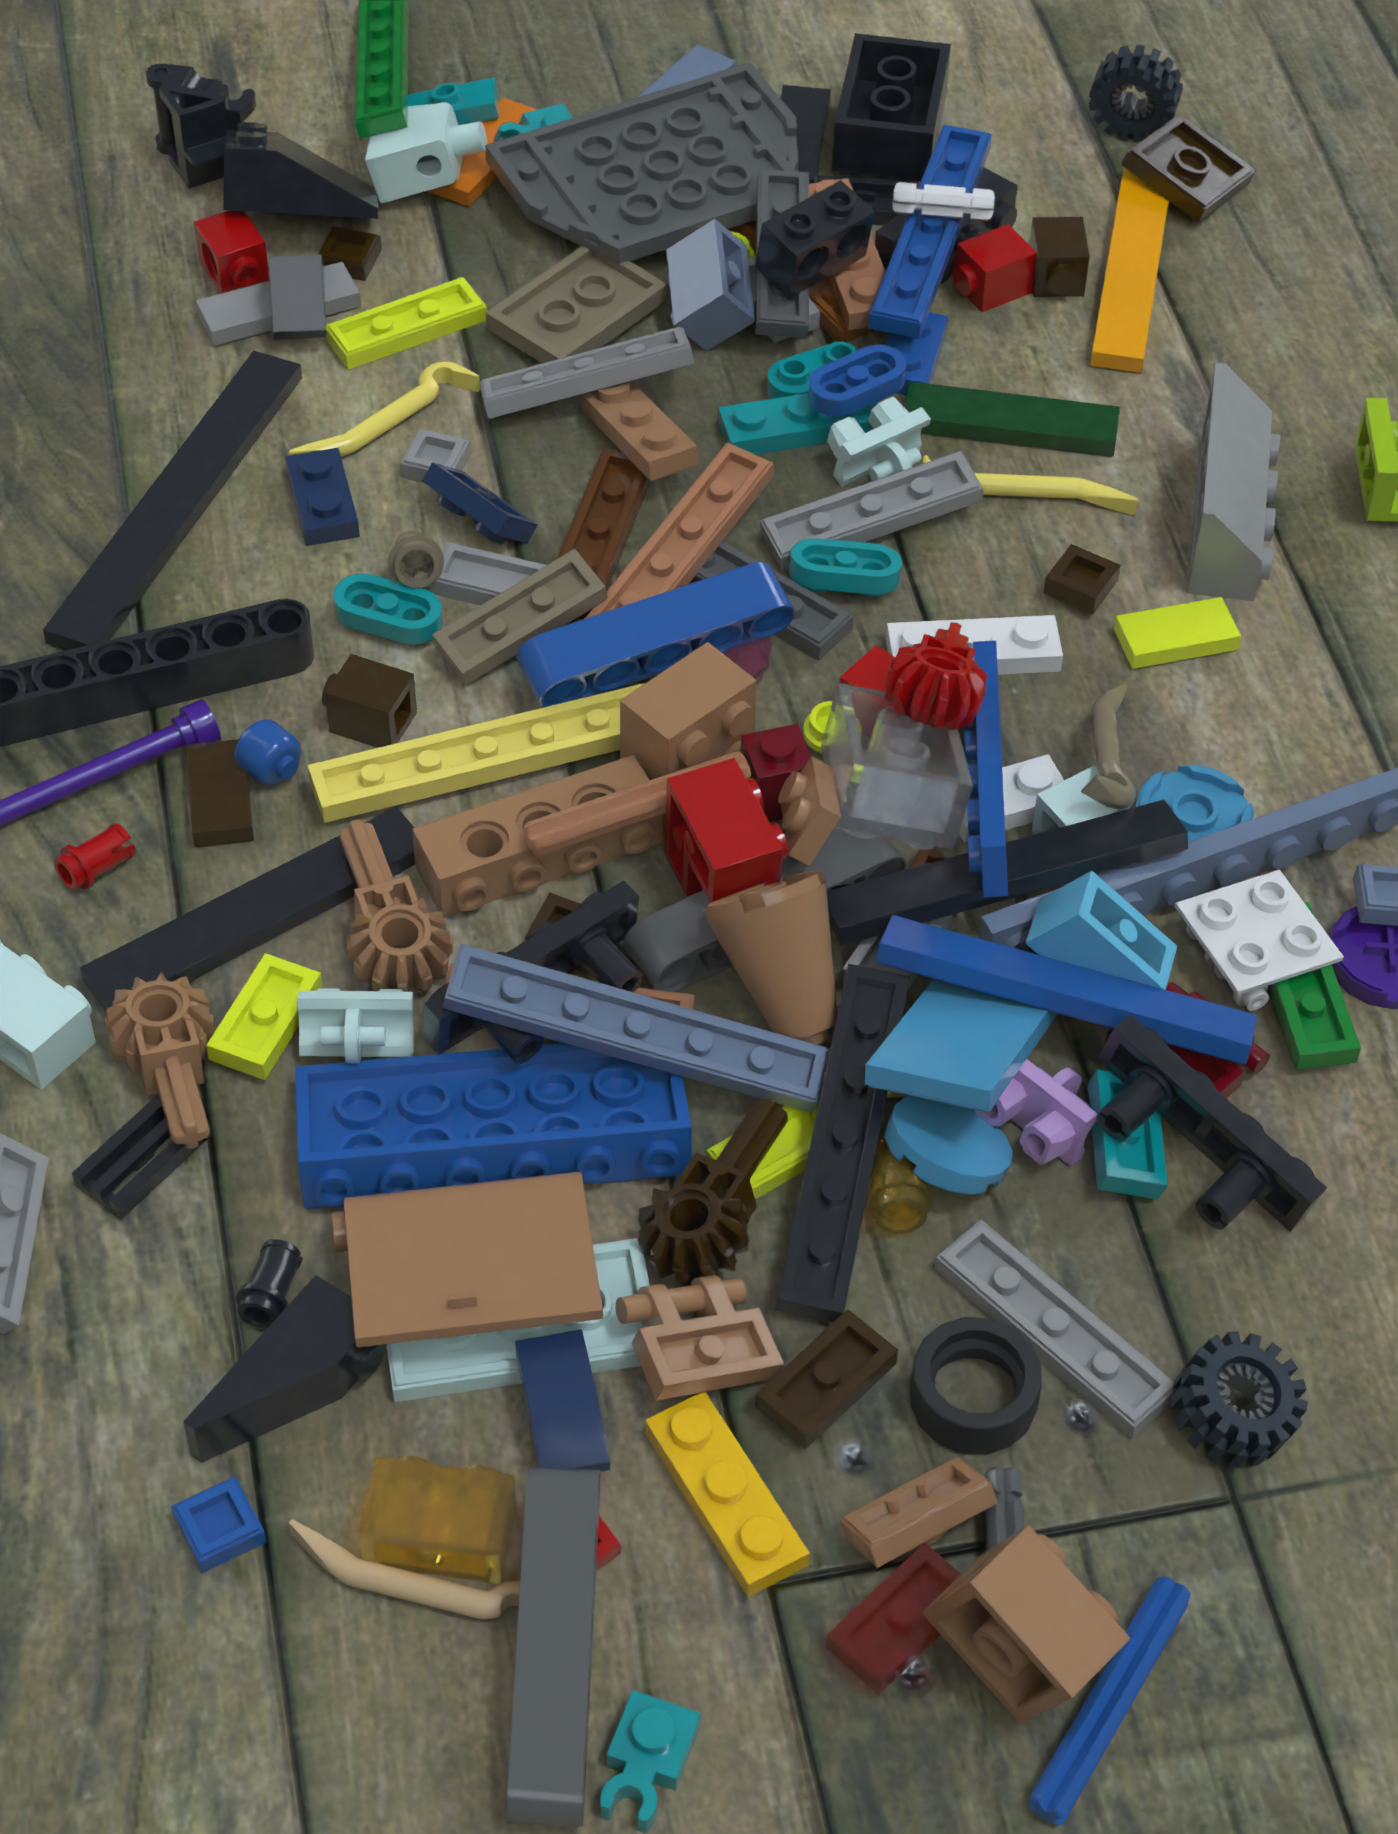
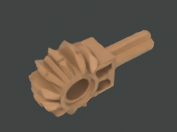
(388, 917)
(164, 1036)

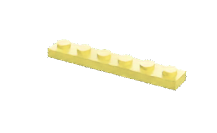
(467, 756)

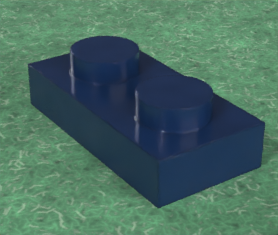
(322, 496)
(466, 496)

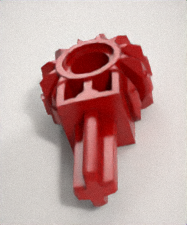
(937, 680)

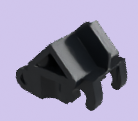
(195, 120)

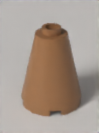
(782, 952)

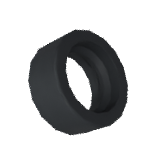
(975, 1340)

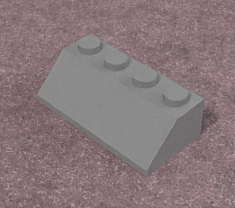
(1233, 492)

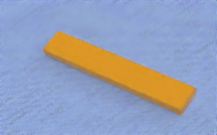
(1130, 277)

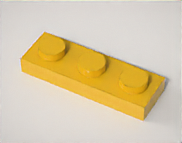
(726, 1494)

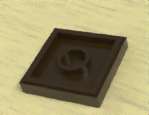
(1188, 167)

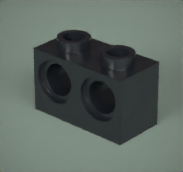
(814, 239)

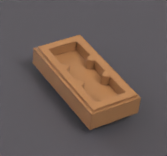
(918, 1511)

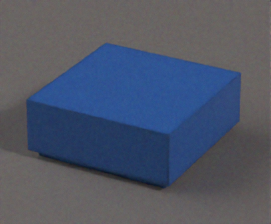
(218, 1524)

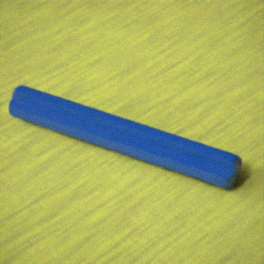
(1108, 1702)

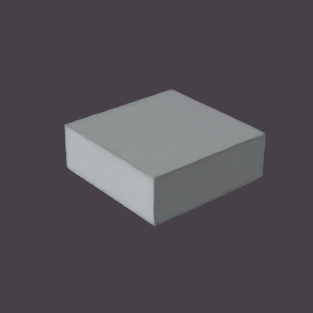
(435, 448)

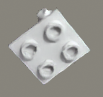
(1257, 935)

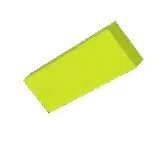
(405, 323)

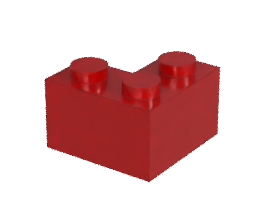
(720, 832)

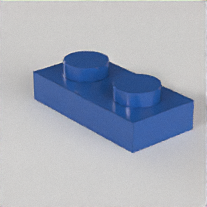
(921, 353)

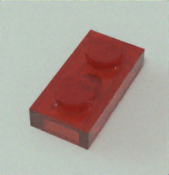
(889, 1625)

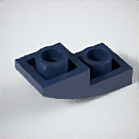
(562, 1402)

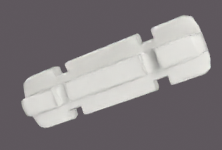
(943, 201)

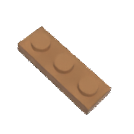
(640, 430)

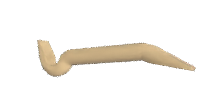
(403, 1583)

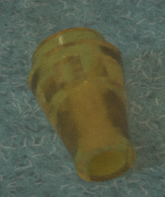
(896, 1195)

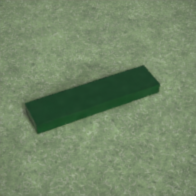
(1016, 418)

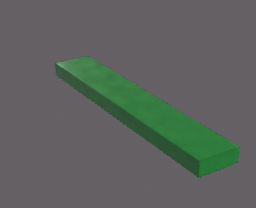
(381, 67)

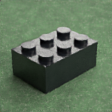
(890, 107)

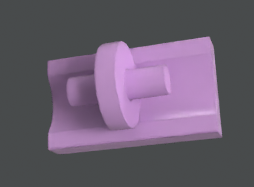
(1047, 1111)

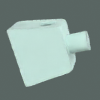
(422, 154)

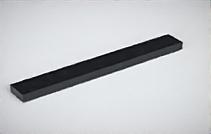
(173, 503)

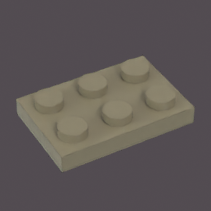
(576, 306)

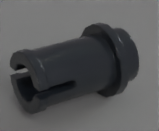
(267, 1289)

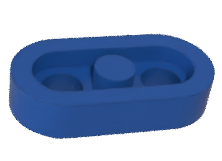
(857, 380)

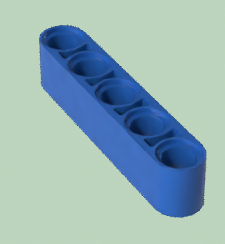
(654, 634)

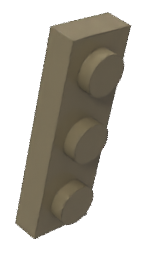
(523, 611)

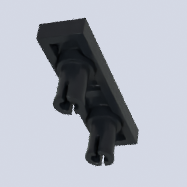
(577, 940)
(1231, 1139)

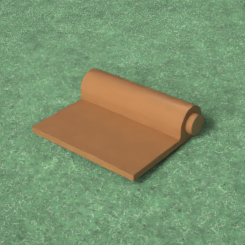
(469, 1259)

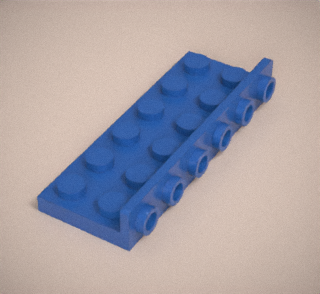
(485, 1121)

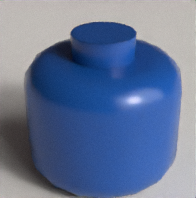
(268, 752)

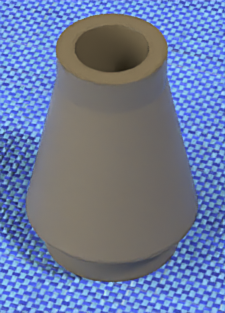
(418, 570)

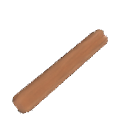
(608, 812)

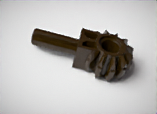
(714, 1199)

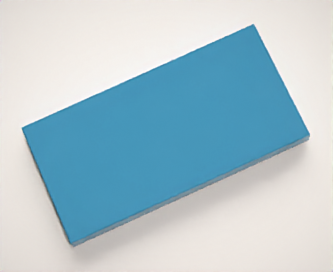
(957, 1047)

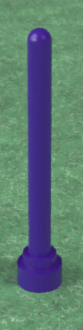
(192, 726)

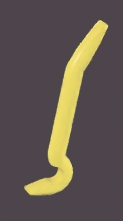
(399, 409)
(1056, 488)

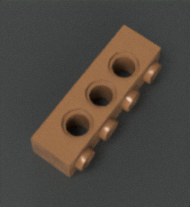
(484, 850)

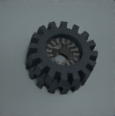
(1122, 108)
(1272, 1396)

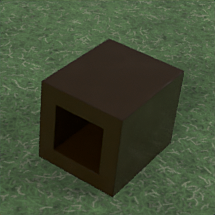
(1060, 256)
(370, 701)

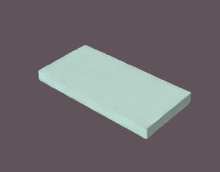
(489, 1358)

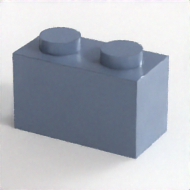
(710, 285)

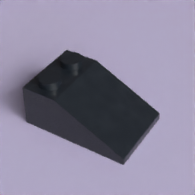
(281, 176)

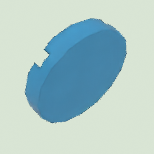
(1199, 798)
(948, 1145)

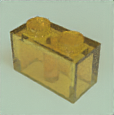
(438, 1518)

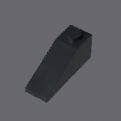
(287, 1373)

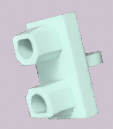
(882, 451)
(356, 1023)

